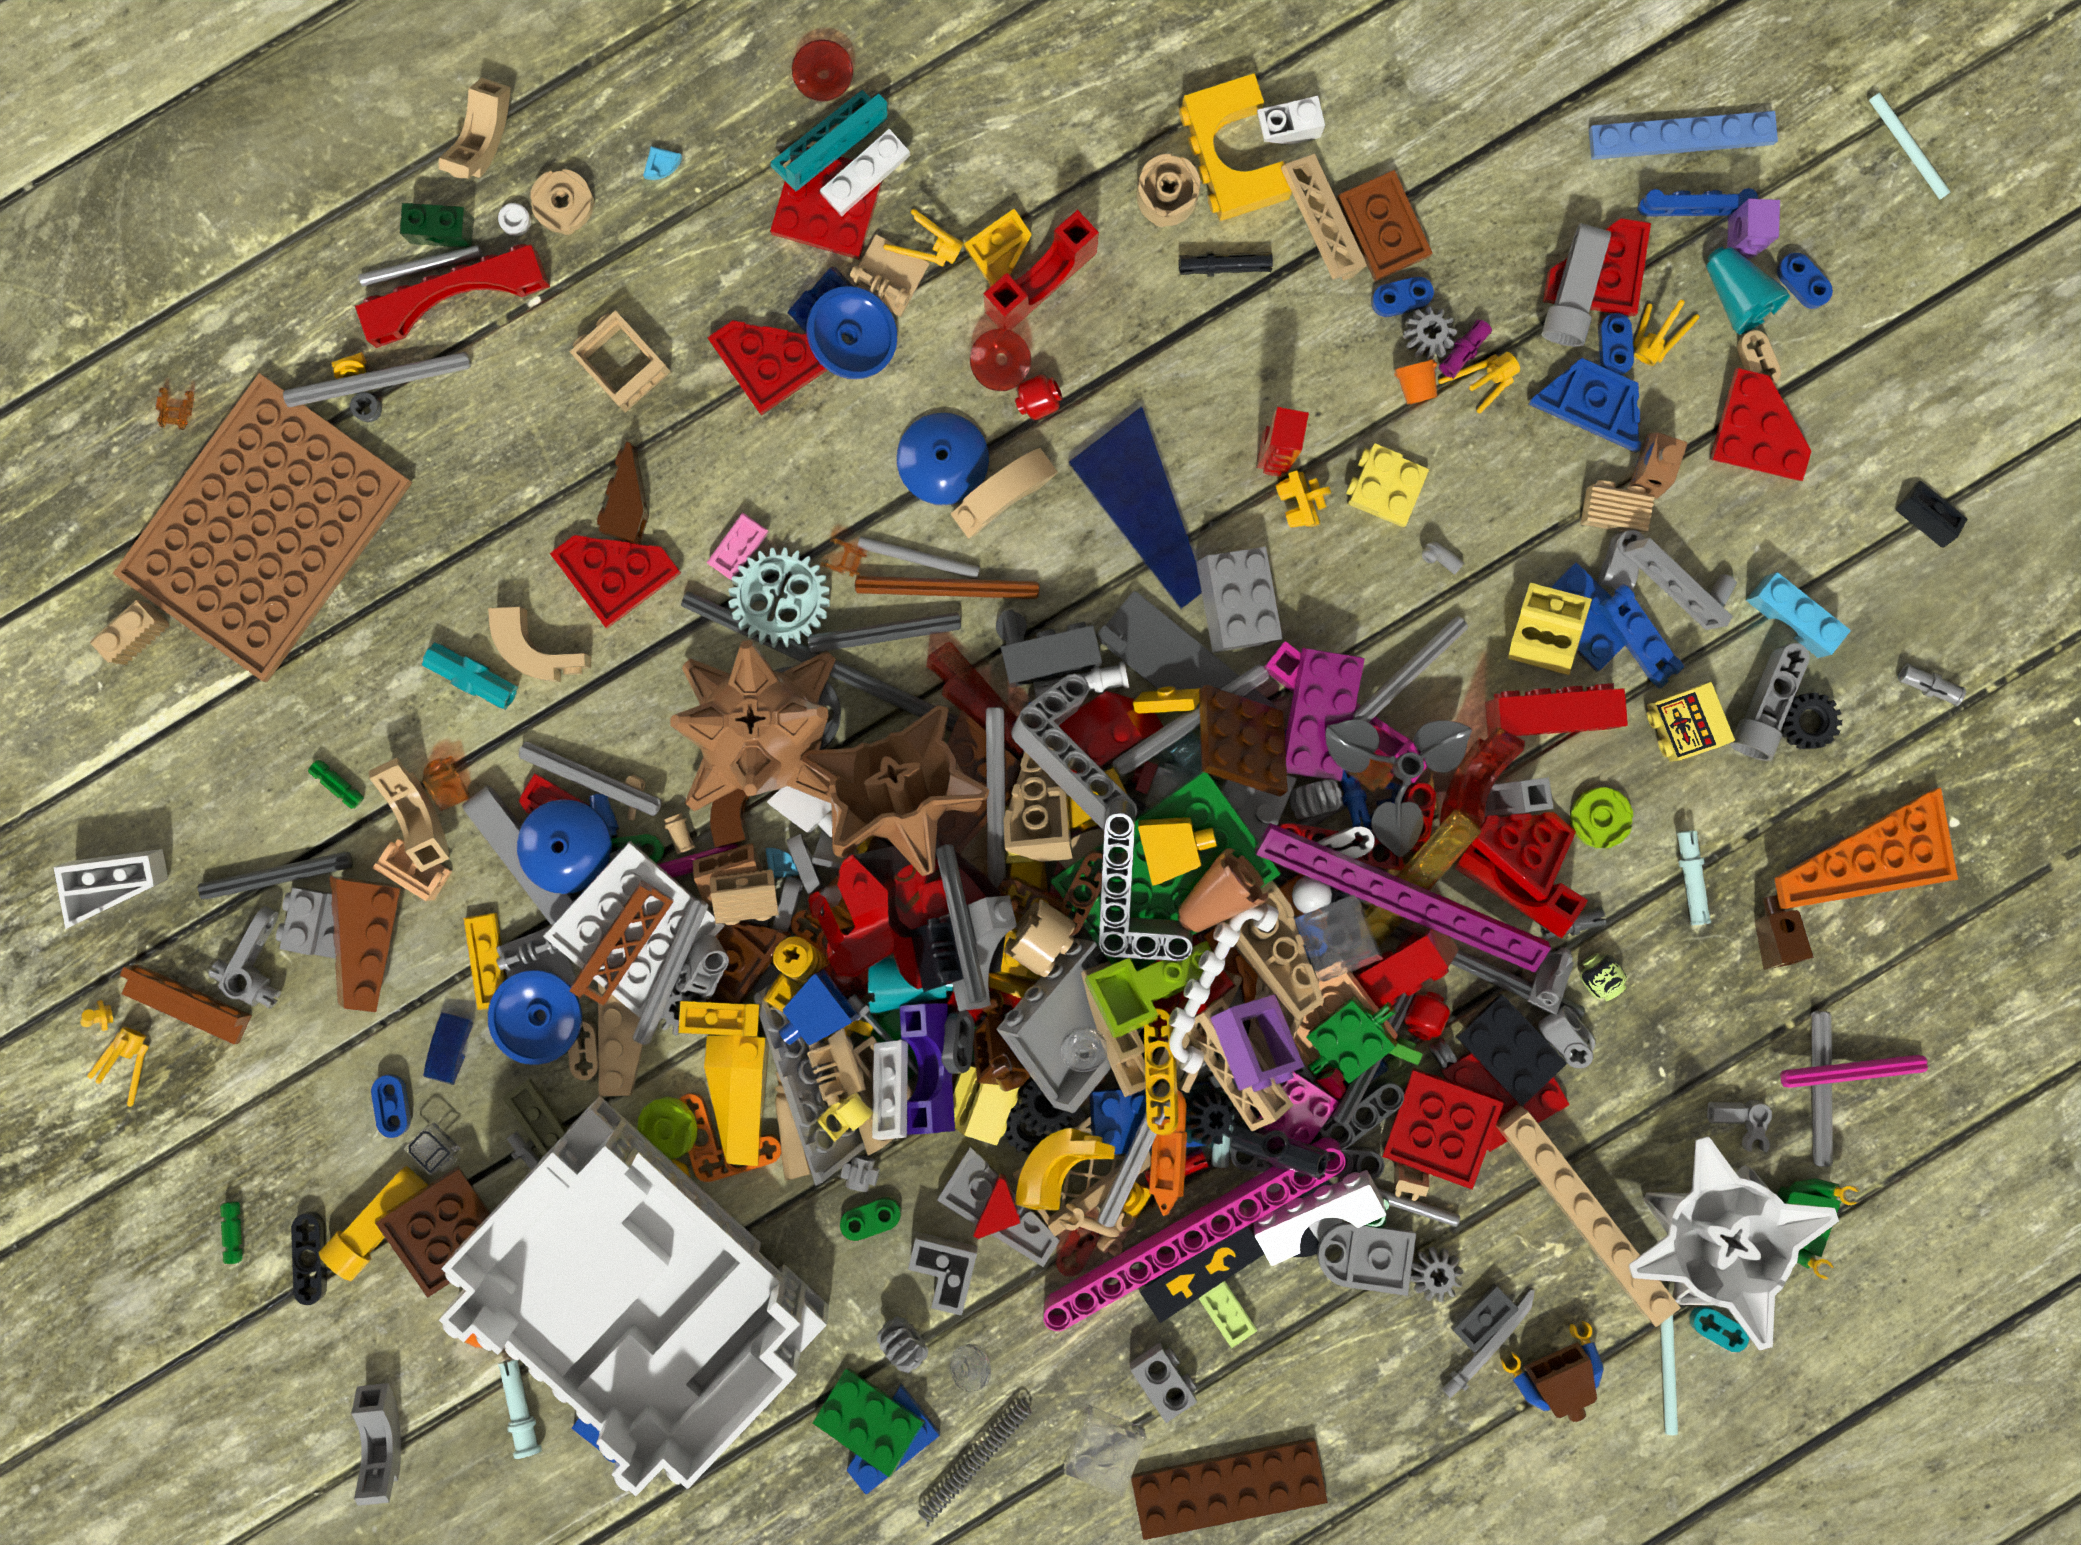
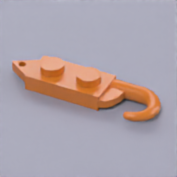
(1169, 1162)

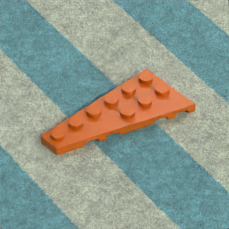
(1888, 855)

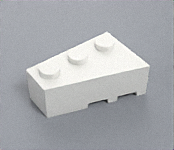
(102, 882)

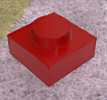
(1143, 777)

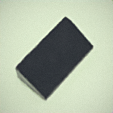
(1932, 514)

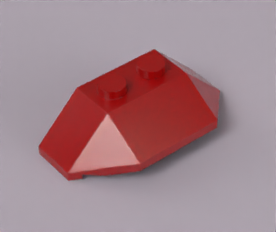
(1109, 727)

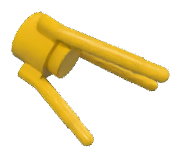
(945, 246)
(1651, 348)
(1500, 370)
(126, 1045)

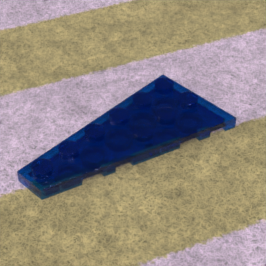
(1133, 490)

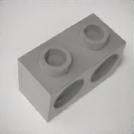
(1158, 1384)

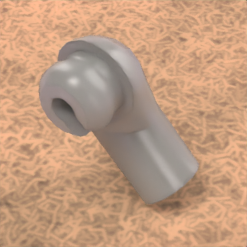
(1435, 551)

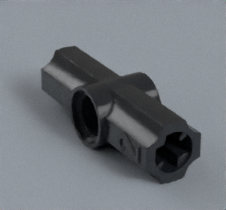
(1295, 1155)

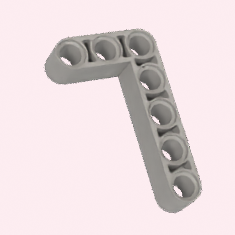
(1067, 754)

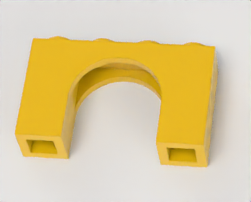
(1230, 190)

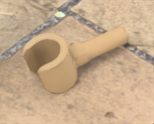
(637, 783)

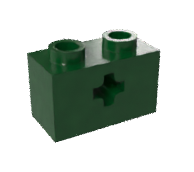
(436, 225)

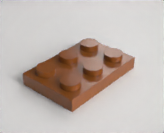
(1384, 225)

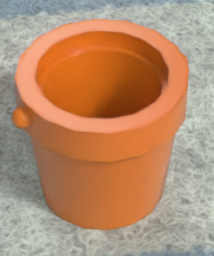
(1418, 381)

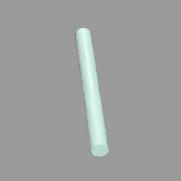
(1909, 146)
(1669, 1377)

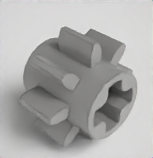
(860, 1173)

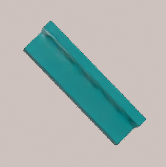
(833, 143)

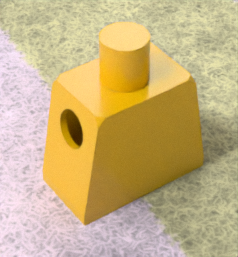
(1173, 846)

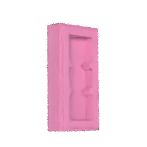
(737, 546)

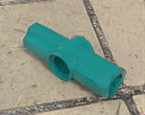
(469, 676)

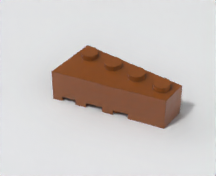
(362, 936)

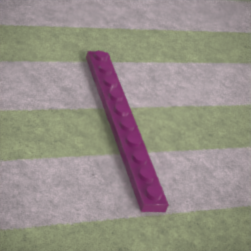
(1402, 897)

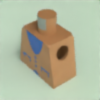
(1658, 461)

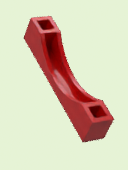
(393, 315)

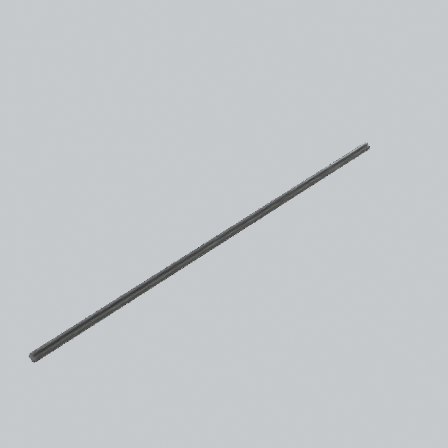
(920, 707)

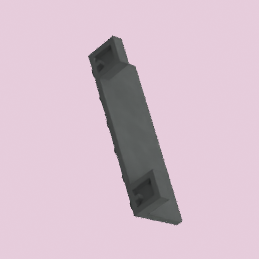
(1163, 650)

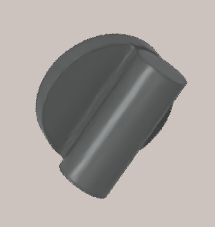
(1010, 625)

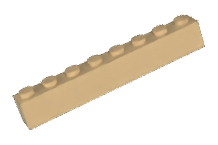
(1584, 1212)

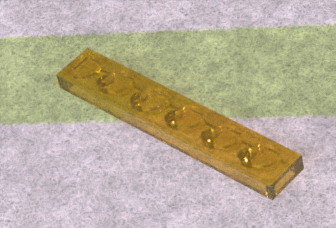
(1427, 867)

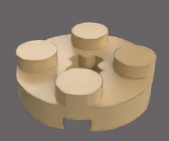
(562, 183)

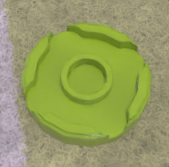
(1601, 817)
(668, 1126)

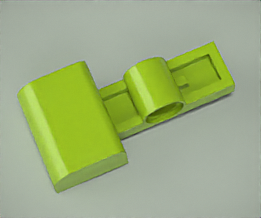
(1128, 994)

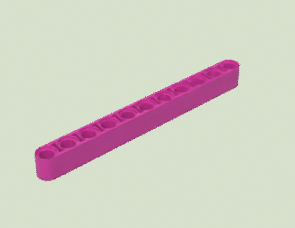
(1183, 1247)

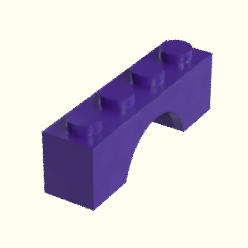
(932, 1102)

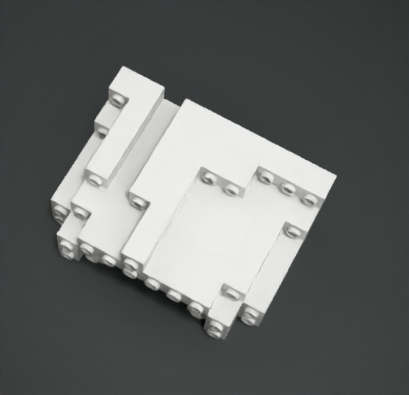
(633, 1301)

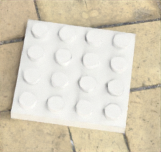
(593, 912)

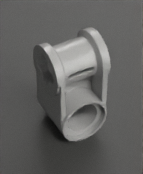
(1618, 567)
(702, 972)
(1569, 1037)

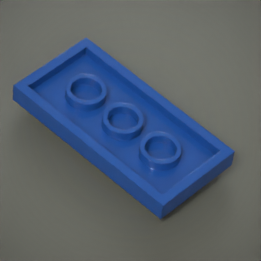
(1119, 1117)

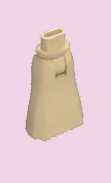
(792, 1151)

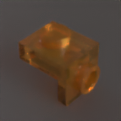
(1375, 775)
(444, 783)

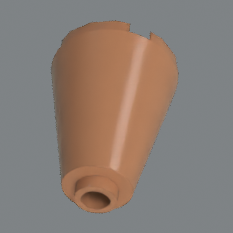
(1222, 893)

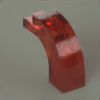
(1478, 773)

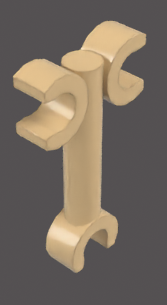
(1111, 1235)

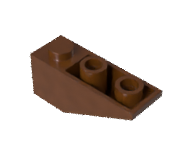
(626, 507)

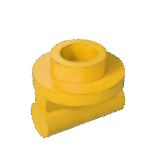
(349, 366)
(102, 1015)
(1136, 1200)

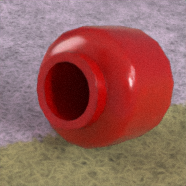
(1038, 397)
(1427, 1016)

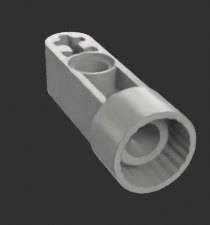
(1569, 317)
(1758, 733)

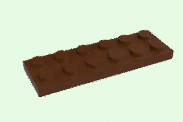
(1228, 1488)

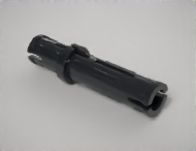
(1225, 263)

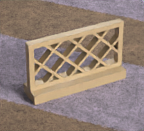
(1092, 1196)

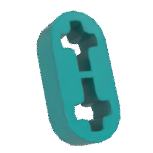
(1722, 1322)

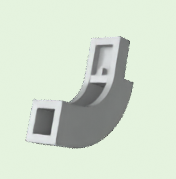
(1513, 797)
(380, 1437)

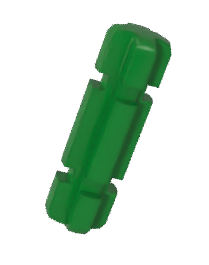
(335, 784)
(231, 1232)

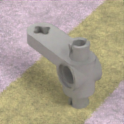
(258, 986)

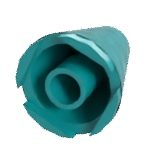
(1744, 289)
(892, 990)

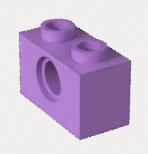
(1754, 226)

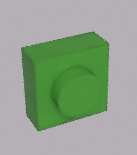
(1406, 1051)

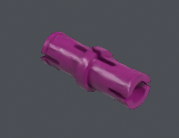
(1465, 348)

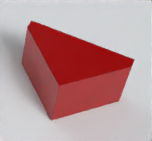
(999, 1210)

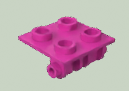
(1309, 1110)

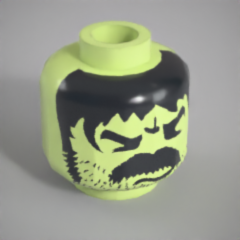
(1603, 976)

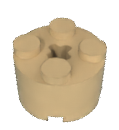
(1175, 174)
(1040, 938)

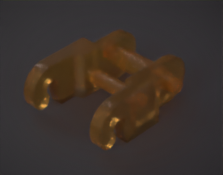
(184, 410)
(848, 549)

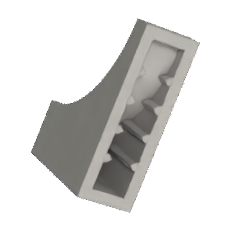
(990, 922)

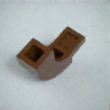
(728, 819)

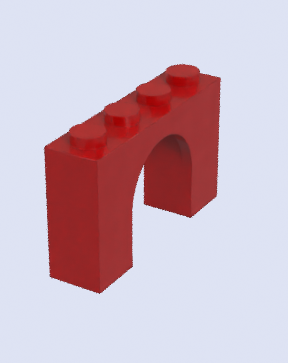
(1073, 246)

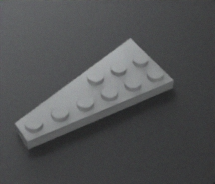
(805, 1098)

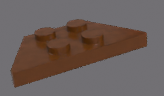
(749, 954)

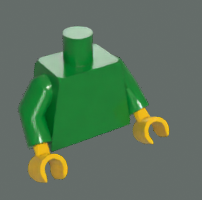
(1815, 1193)

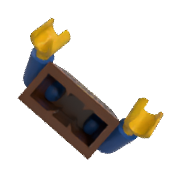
(1563, 1379)

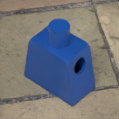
(817, 1011)

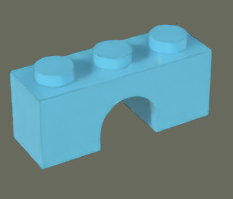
(1813, 624)

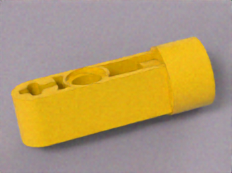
(350, 1250)

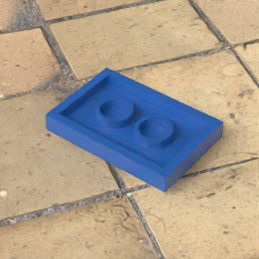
(1598, 640)

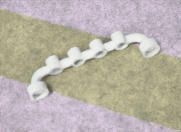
(1199, 991)

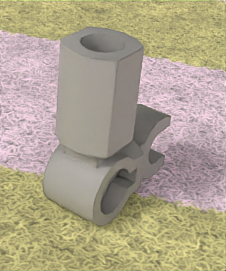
(1753, 1113)

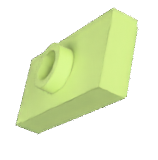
(1228, 1314)

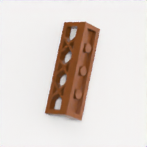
(610, 940)
(185, 1003)

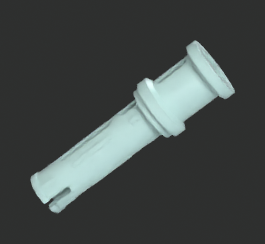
(521, 1422)

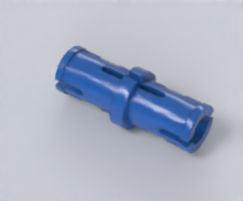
(1355, 800)

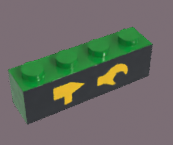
(1200, 1274)

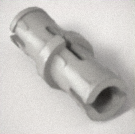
(1932, 684)

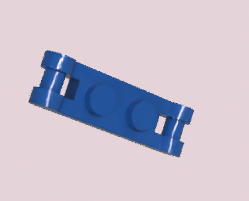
(1684, 204)
(1640, 636)

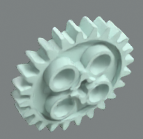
(753, 588)

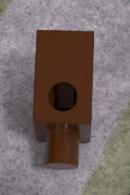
(1781, 936)

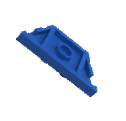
(1595, 402)

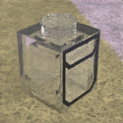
(433, 1149)

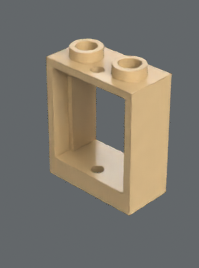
(641, 383)

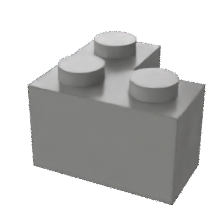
(949, 1262)

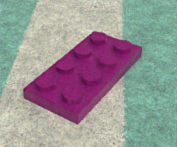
(1322, 697)

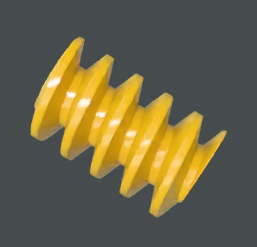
(798, 959)

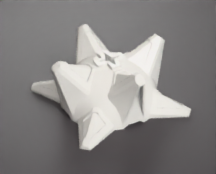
(1760, 1235)

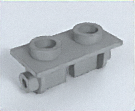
(1551, 980)

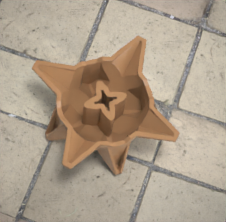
(755, 726)
(896, 789)

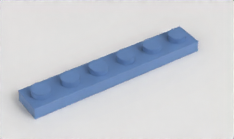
(1683, 135)

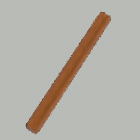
(947, 587)

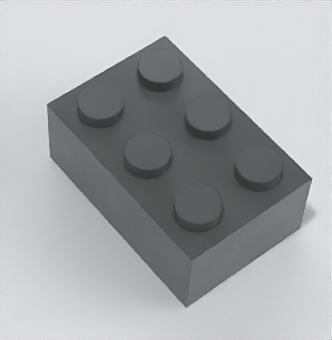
(1051, 654)

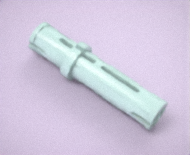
(1693, 876)

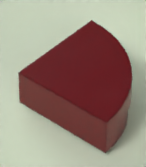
(1332, 1083)

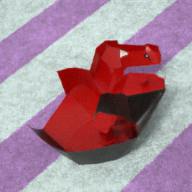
(881, 925)

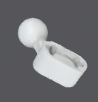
(1312, 894)

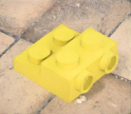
(1386, 485)

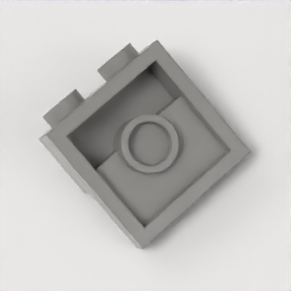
(307, 923)

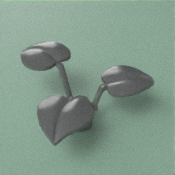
(1441, 746)

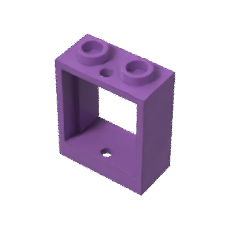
(1239, 1049)

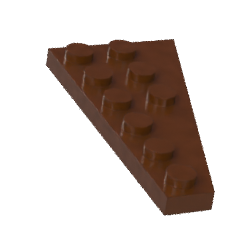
(960, 827)

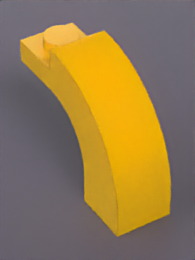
(1049, 1163)

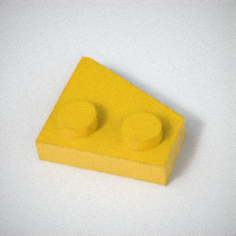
(999, 246)

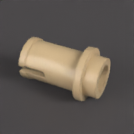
(679, 833)

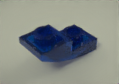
(831, 279)
(446, 1048)

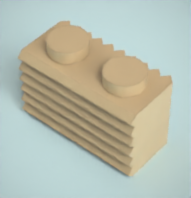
(1617, 508)
(129, 633)
(744, 897)

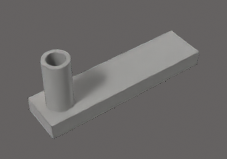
(1681, 587)

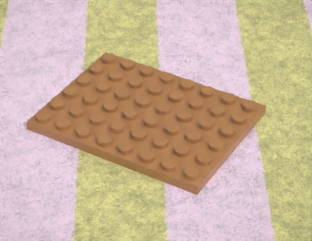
(262, 528)

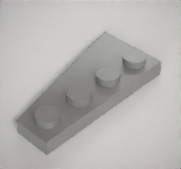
(968, 1194)

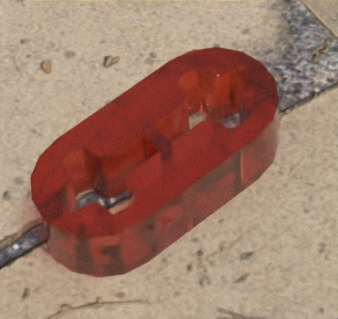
(1082, 1255)

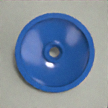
(862, 319)
(947, 479)
(584, 841)
(515, 1020)

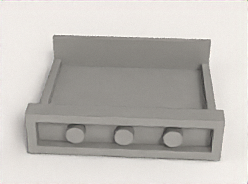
(1042, 1020)

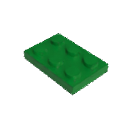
(868, 1422)

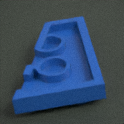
(869, 1477)

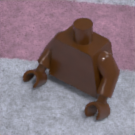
(993, 1057)

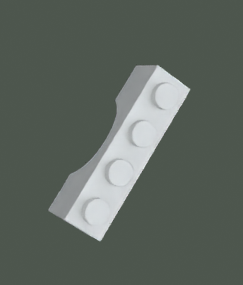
(1351, 1199)

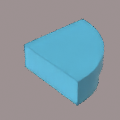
(661, 163)
(781, 863)

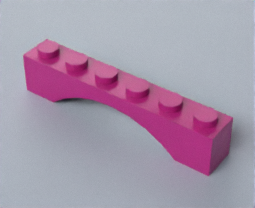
(1284, 668)

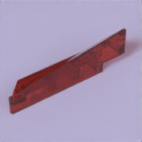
(970, 691)

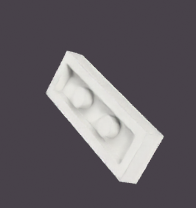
(865, 172)
(890, 1090)

